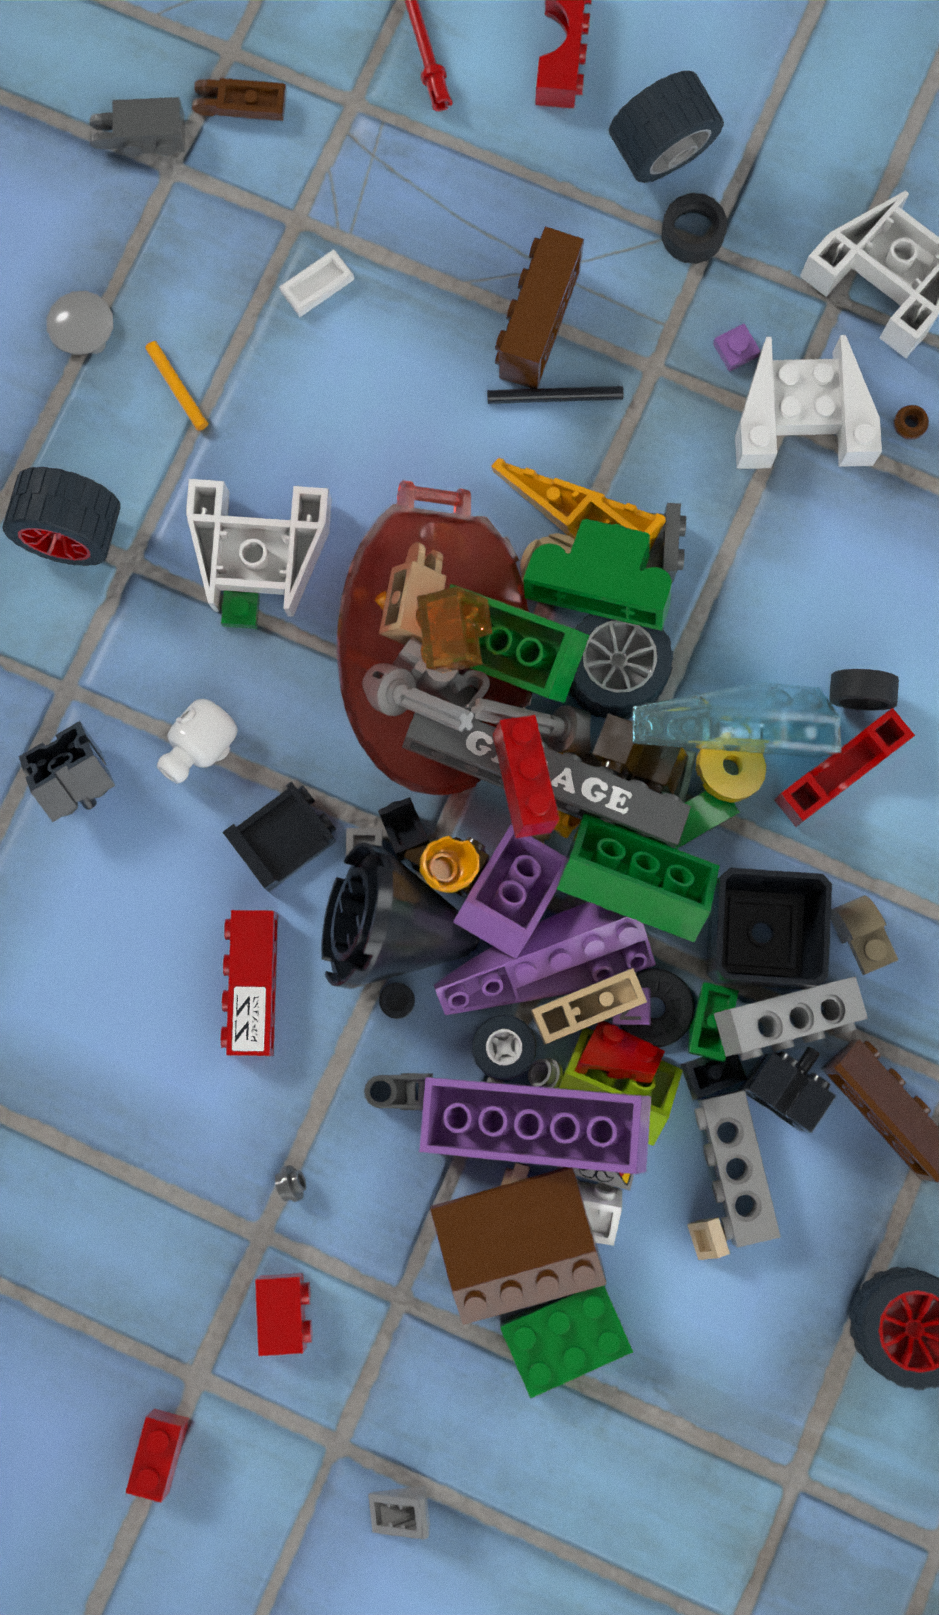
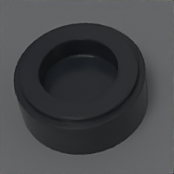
(397, 1000)

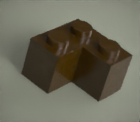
(651, 764)

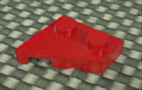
(620, 1054)

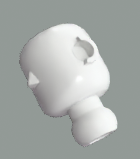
(197, 739)

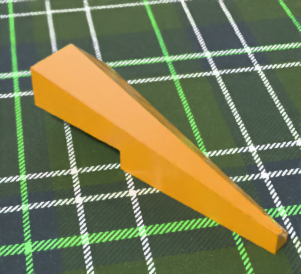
(570, 504)

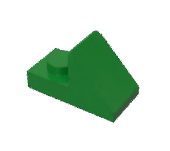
(703, 1031)

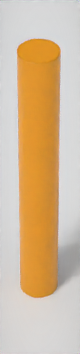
(176, 385)

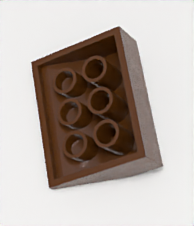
(518, 1245)

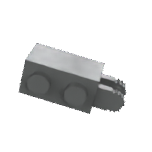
(141, 127)

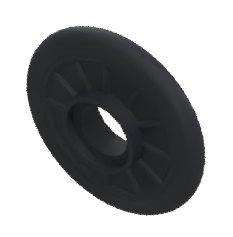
(678, 1008)

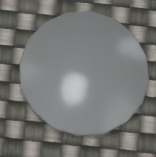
(80, 323)

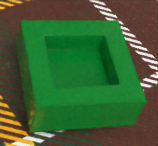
(240, 609)

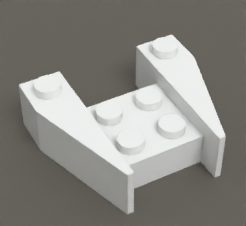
(893, 256)
(808, 400)
(256, 552)

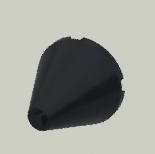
(386, 922)

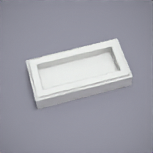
(316, 283)

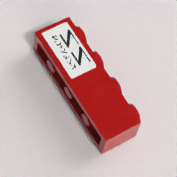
(251, 983)

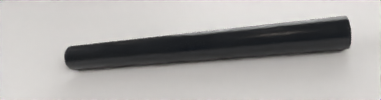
(555, 394)

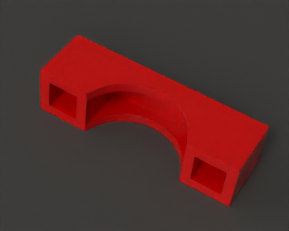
(558, 71)
(844, 768)

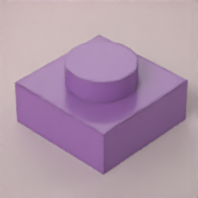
(736, 347)

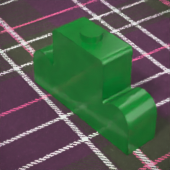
(602, 576)

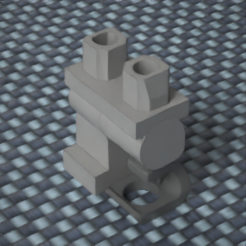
(446, 686)

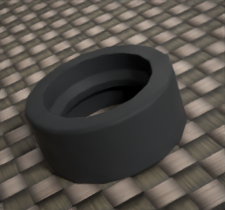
(698, 204)
(864, 689)

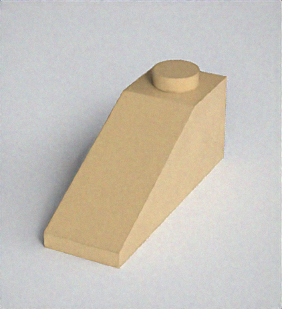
(588, 1006)

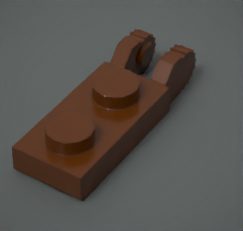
(241, 98)

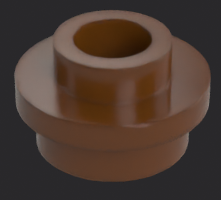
(914, 413)

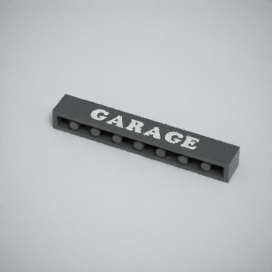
(575, 785)

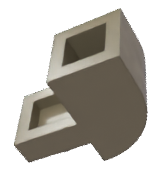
(864, 930)

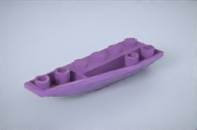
(558, 959)

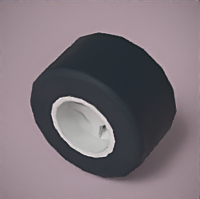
(504, 1047)

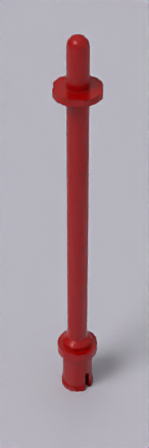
(433, 74)

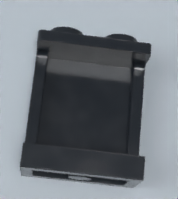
(281, 836)

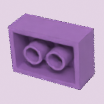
(512, 893)

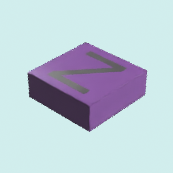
(636, 1016)

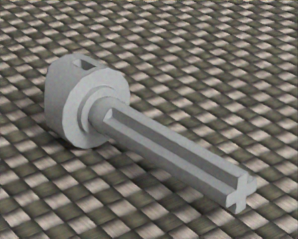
(398, 692)
(566, 729)

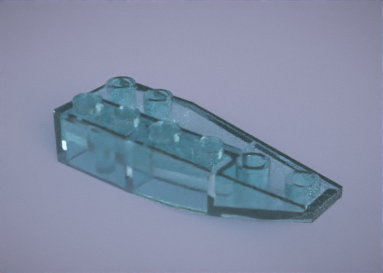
(744, 719)

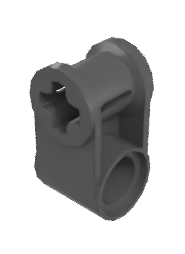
(401, 1091)

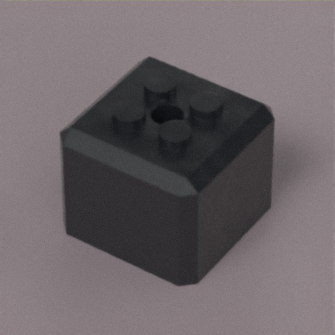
(799, 918)

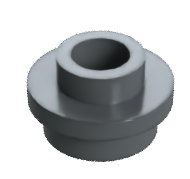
(290, 1184)

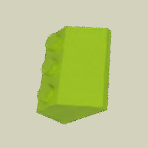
(661, 1089)

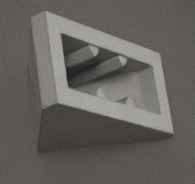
(400, 1512)

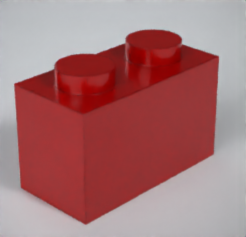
(282, 1314)
(157, 1455)

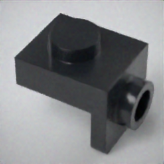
(403, 827)

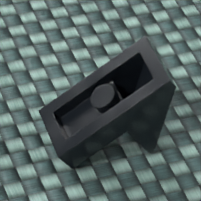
(710, 1075)

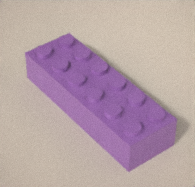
(536, 1125)

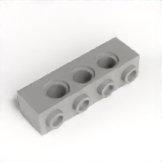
(740, 1025)
(761, 1221)

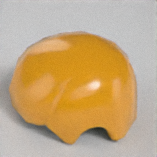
(449, 864)

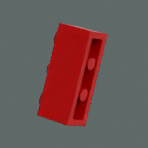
(525, 776)

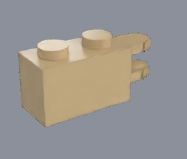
(404, 586)

